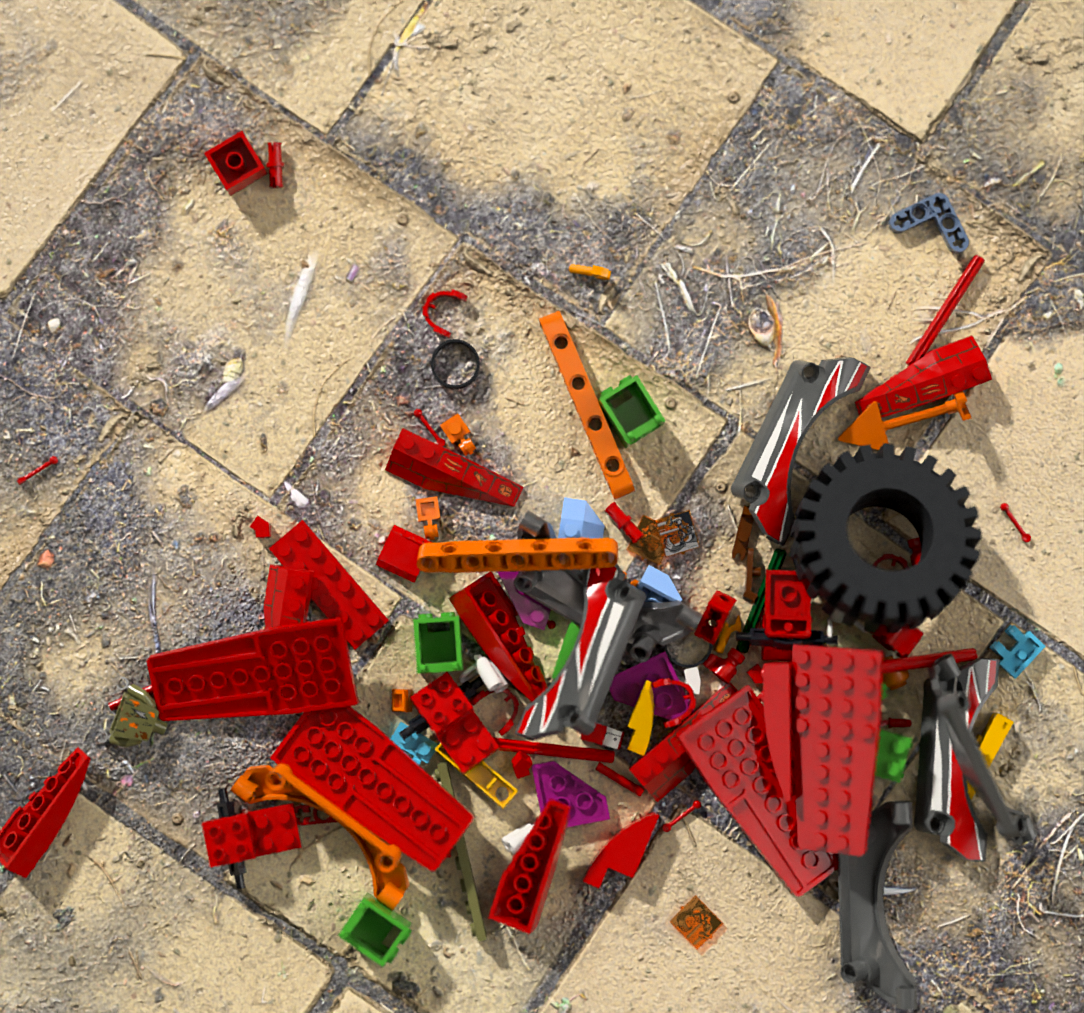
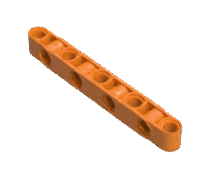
(586, 404)
(518, 555)

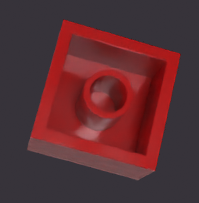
(236, 163)

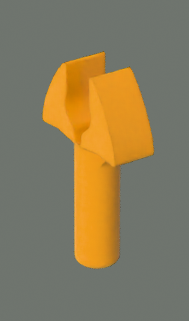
(596, 271)
(726, 634)

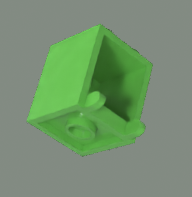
(635, 416)
(441, 649)
(892, 755)
(370, 927)

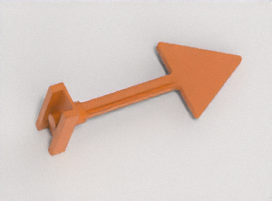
(870, 429)

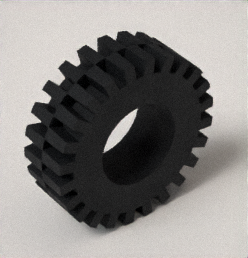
(917, 494)

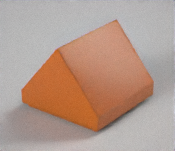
(401, 700)

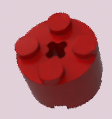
(901, 641)

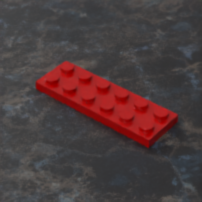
(332, 585)

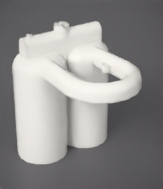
(488, 672)
(515, 839)

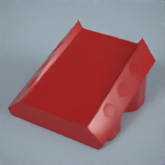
(401, 553)

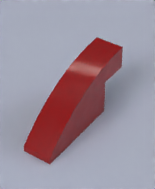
(622, 850)

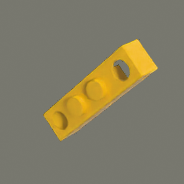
(991, 740)
(484, 778)

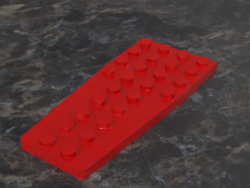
(256, 674)
(835, 744)
(736, 763)
(374, 783)

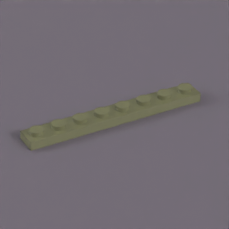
(463, 863)

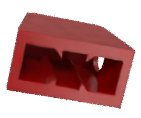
(717, 609)

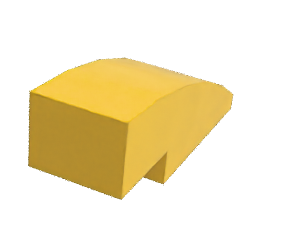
(642, 720)

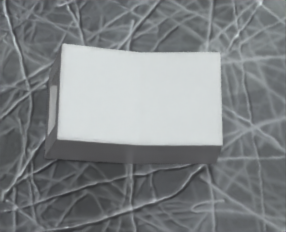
(693, 679)

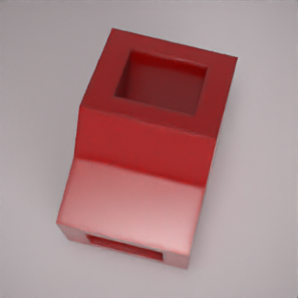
(261, 527)
(755, 673)
(521, 763)

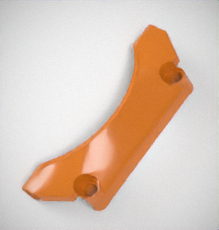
(388, 874)

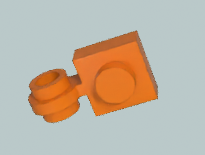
(456, 430)
(427, 511)

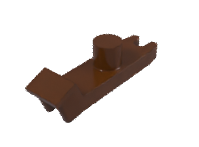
(743, 533)
(750, 572)

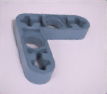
(933, 212)

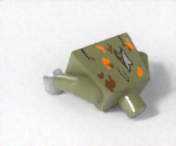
(134, 718)

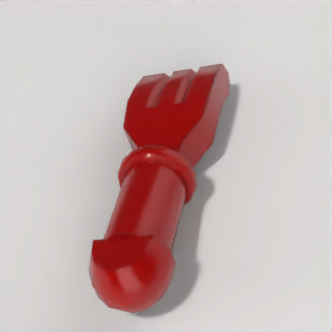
(897, 723)

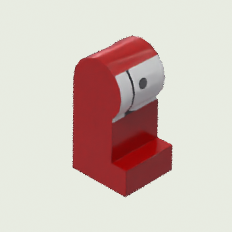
(605, 736)

